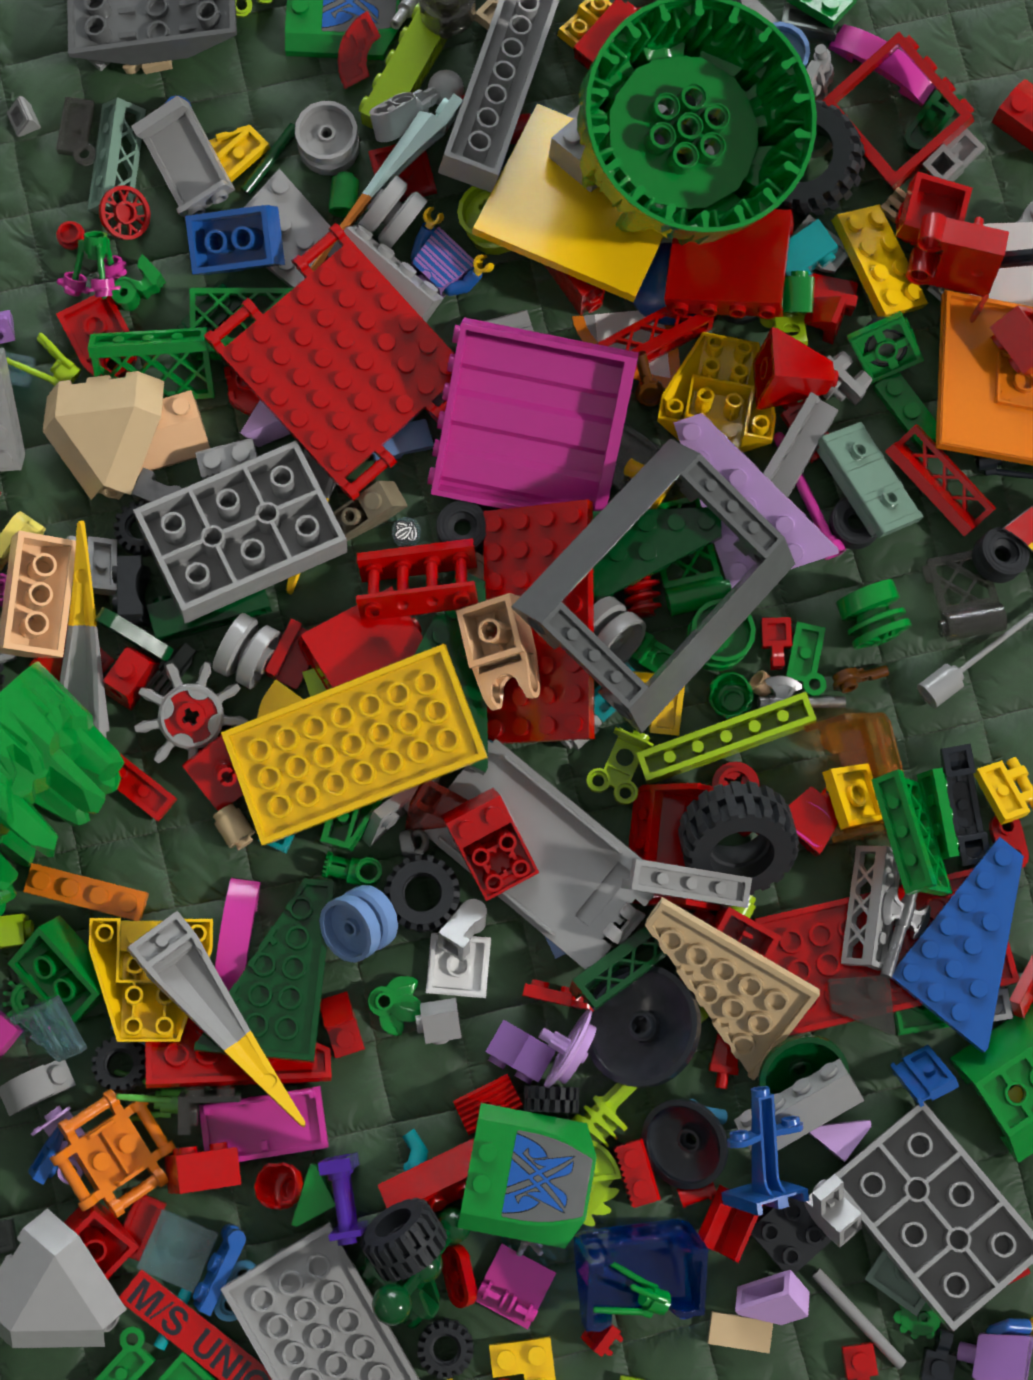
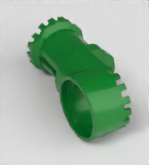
(350, 869)

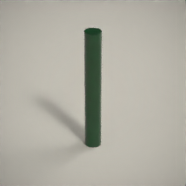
(269, 159)

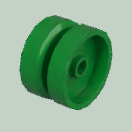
(734, 648)

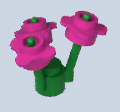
(109, 267)

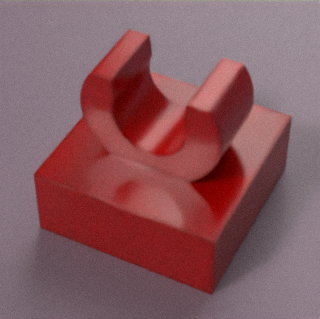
(602, 1340)

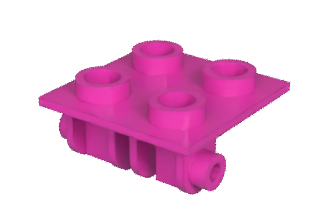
(514, 1286)

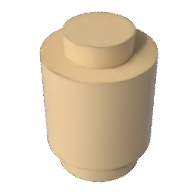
(233, 827)

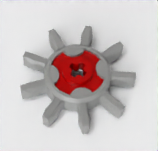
(173, 710)

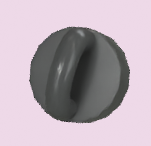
(409, 842)

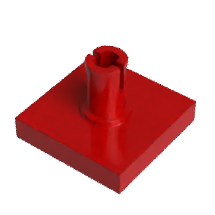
(215, 774)

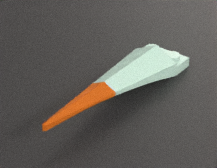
(418, 137)

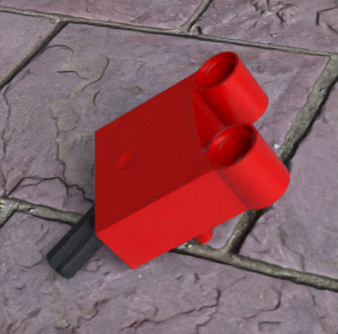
(967, 255)

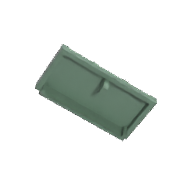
(867, 480)

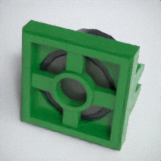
(883, 346)

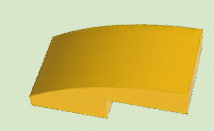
(582, 21)

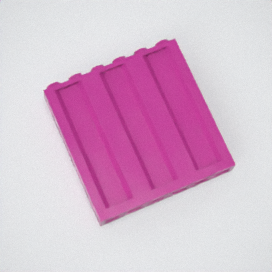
(530, 418)

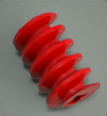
(642, 597)

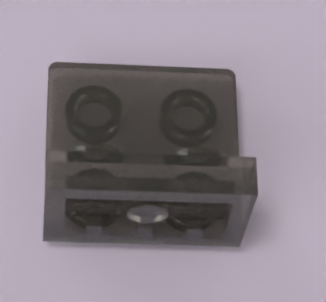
(189, 1112)

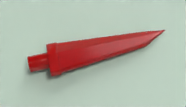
(723, 1063)

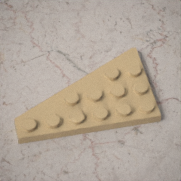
(744, 993)

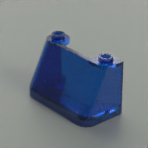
(658, 1251)

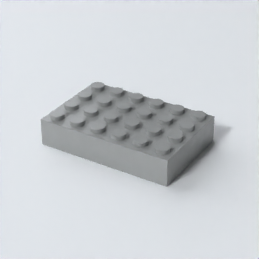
(240, 531)
(937, 1216)

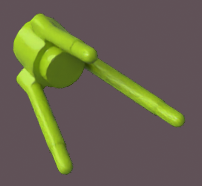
(62, 369)

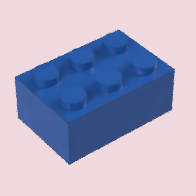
(235, 240)

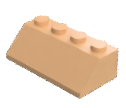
(177, 434)
(37, 595)

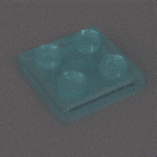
(178, 1250)

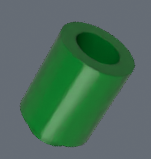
(343, 193)

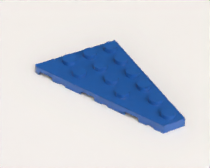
(963, 950)

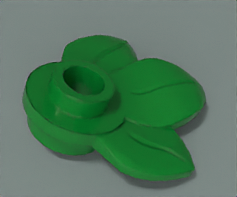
(400, 1007)

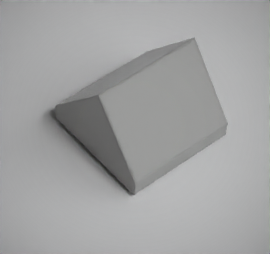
(22, 117)

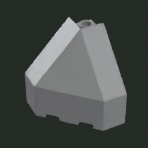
(54, 1290)

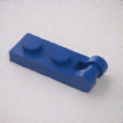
(219, 1269)

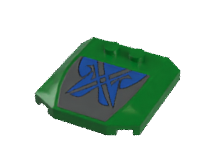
(318, 26)
(528, 1176)

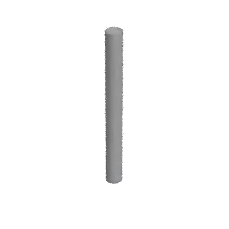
(858, 1318)

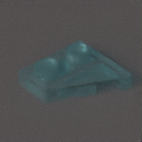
(51, 1028)

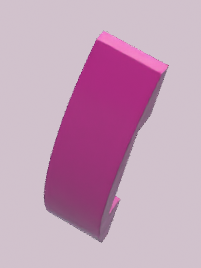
(898, 68)
(236, 929)

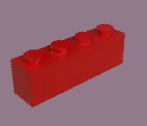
(435, 1180)

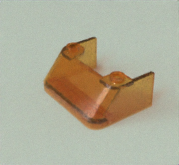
(860, 740)

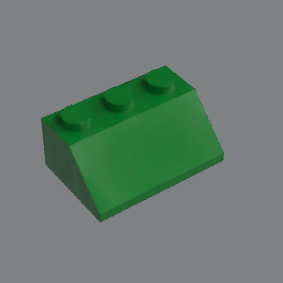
(59, 964)

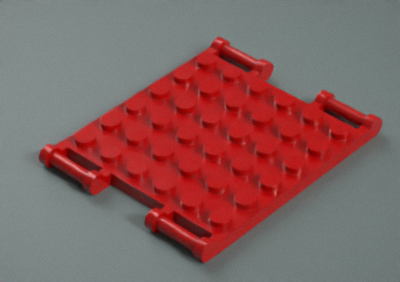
(339, 361)

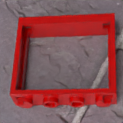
(943, 86)

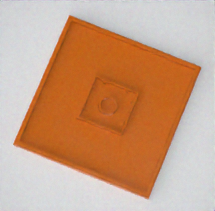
(981, 398)

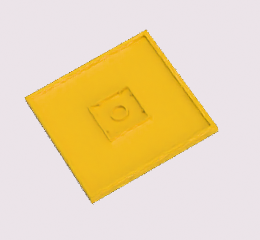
(558, 221)

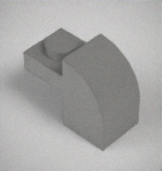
(951, 160)
(36, 1086)
(833, 1212)

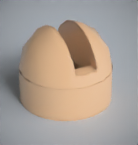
(759, 685)

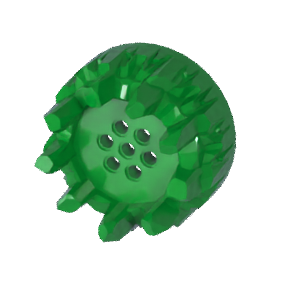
(734, 70)
(48, 759)

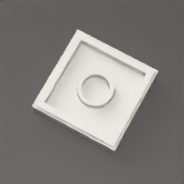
(457, 978)

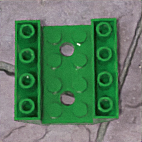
(992, 1073)

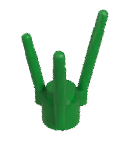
(650, 1297)

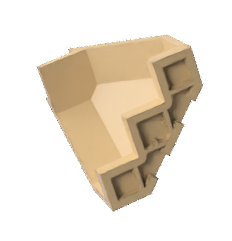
(104, 429)

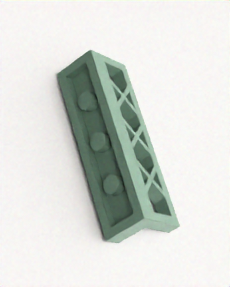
(110, 149)

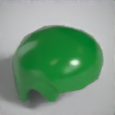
(731, 695)

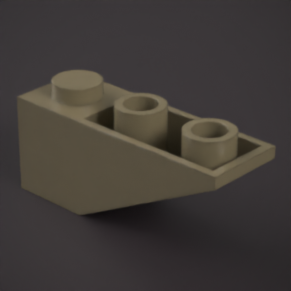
(370, 509)

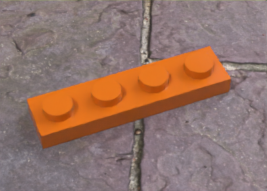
(86, 892)

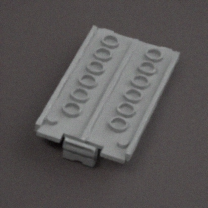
(578, 860)

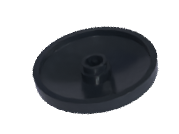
(645, 1029)

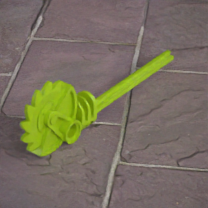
(602, 1123)

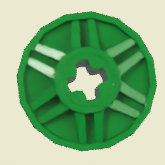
(873, 614)

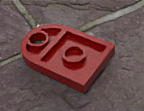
(93, 317)

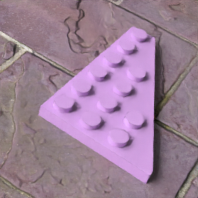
(802, 536)

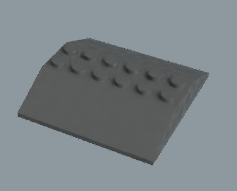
(147, 29)

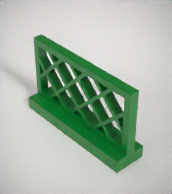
(225, 293)
(156, 343)
(911, 834)

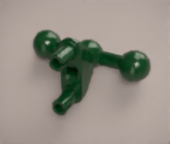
(417, 1295)

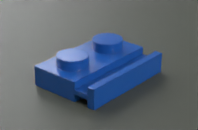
(924, 1075)

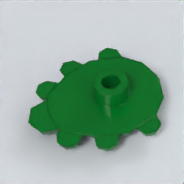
(923, 1324)

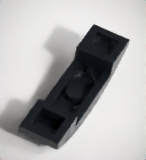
(962, 794)

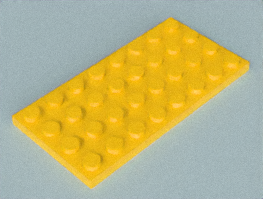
(354, 744)

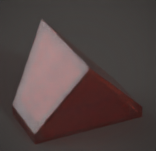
(429, 803)

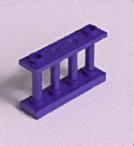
(339, 1171)

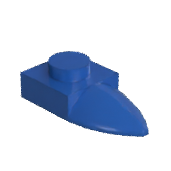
(42, 1166)

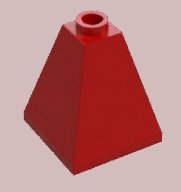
(789, 371)

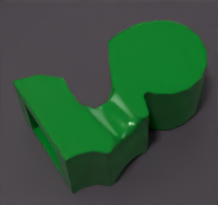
(131, 290)

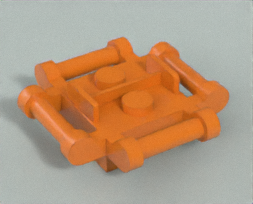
(112, 1153)

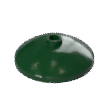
(812, 1051)

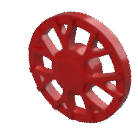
(124, 212)

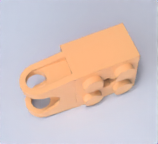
(499, 655)

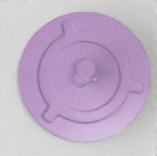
(571, 1049)

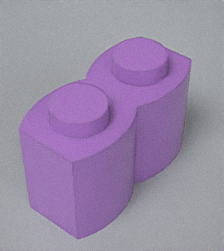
(520, 1052)

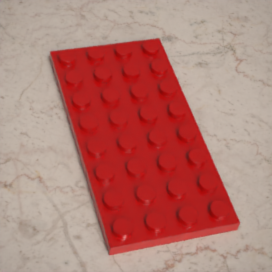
(516, 552)
(814, 946)

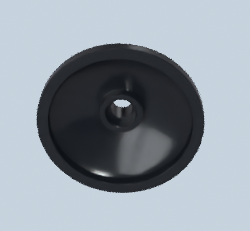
(673, 1152)

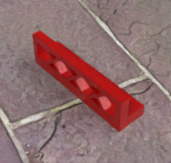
(667, 339)
(933, 488)

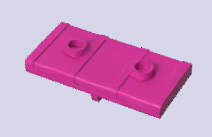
(263, 1128)

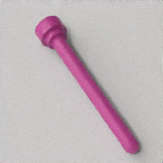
(812, 506)

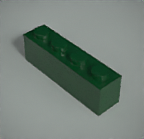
(169, 624)

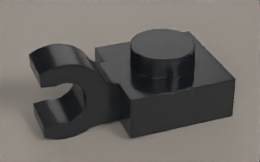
(938, 1362)

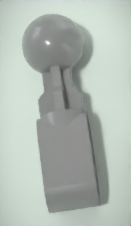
(396, 114)

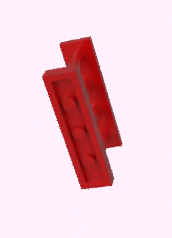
(415, 561)

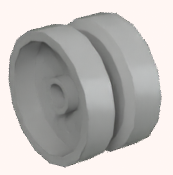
(327, 137)
(392, 212)
(618, 628)
(246, 650)

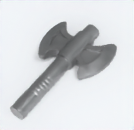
(784, 688)
(905, 918)

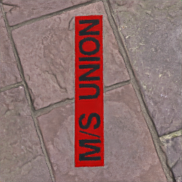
(190, 1331)

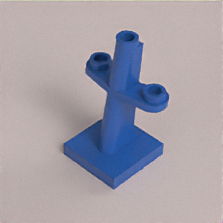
(766, 1185)

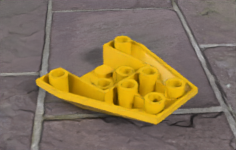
(719, 384)
(133, 1001)

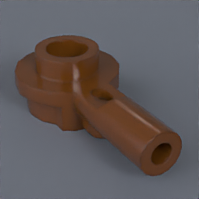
(648, 389)
(848, 678)

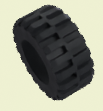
(842, 171)
(736, 810)

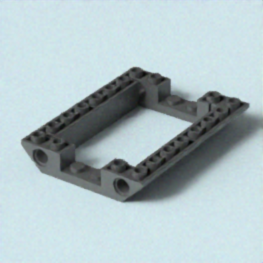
(544, 612)

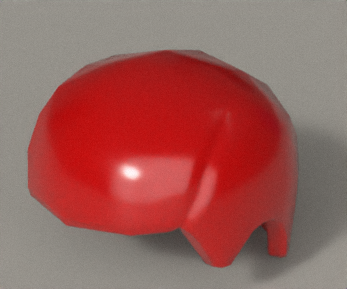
(278, 1186)

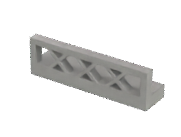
(800, 443)
(688, 883)
(876, 934)

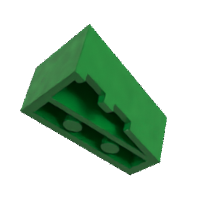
(348, 829)

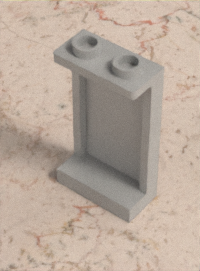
(184, 157)

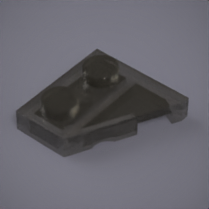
(864, 1000)

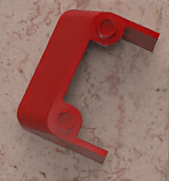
(655, 830)

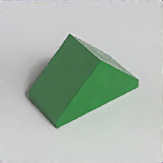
(314, 1198)

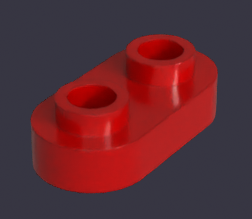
(1014, 837)
(459, 1276)

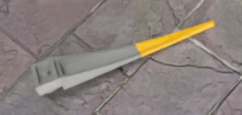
(82, 659)
(185, 974)

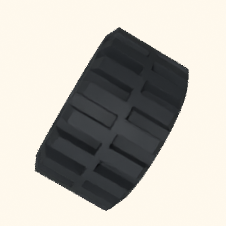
(432, 868)
(403, 1239)

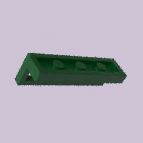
(603, 968)

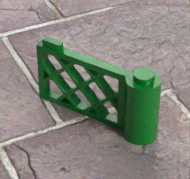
(693, 592)

